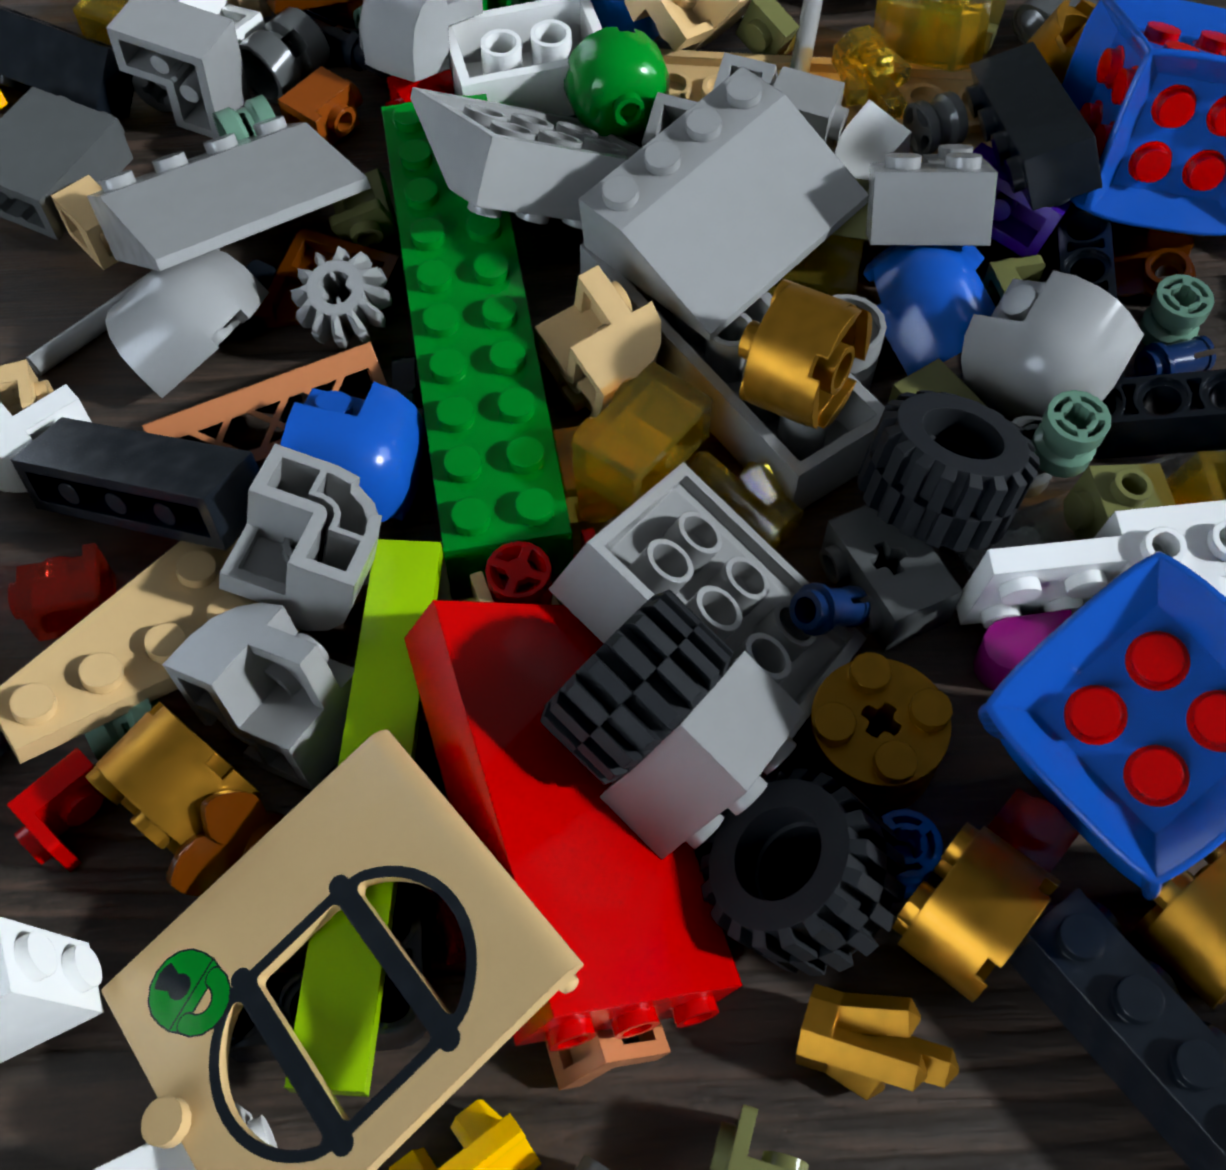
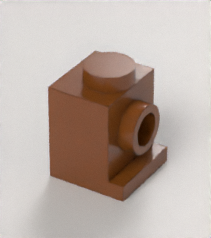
(324, 104)

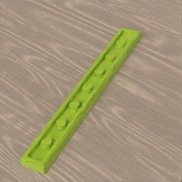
(341, 975)

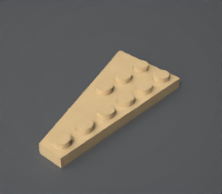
(117, 652)

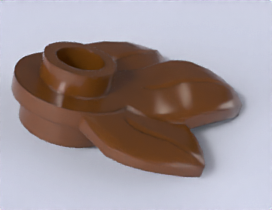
(1144, 259)
(231, 826)

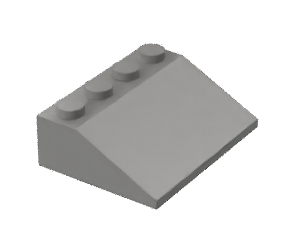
(516, 156)
(221, 194)
(720, 204)
(719, 567)

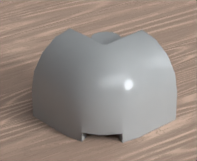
(411, 35)
(182, 316)
(1047, 343)
(304, 540)
(267, 689)

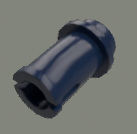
(1175, 357)
(820, 609)

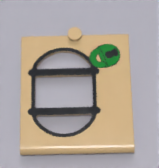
(356, 829)

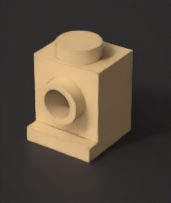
(81, 220)

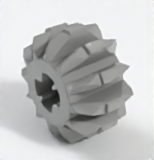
(335, 279)

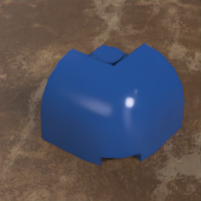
(928, 299)
(372, 438)

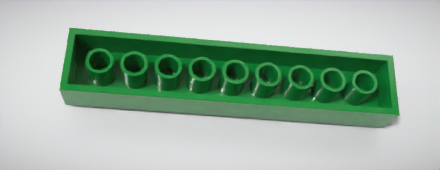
(475, 366)

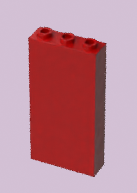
(540, 813)

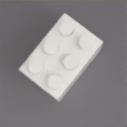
(520, 52)

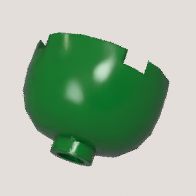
(615, 81)

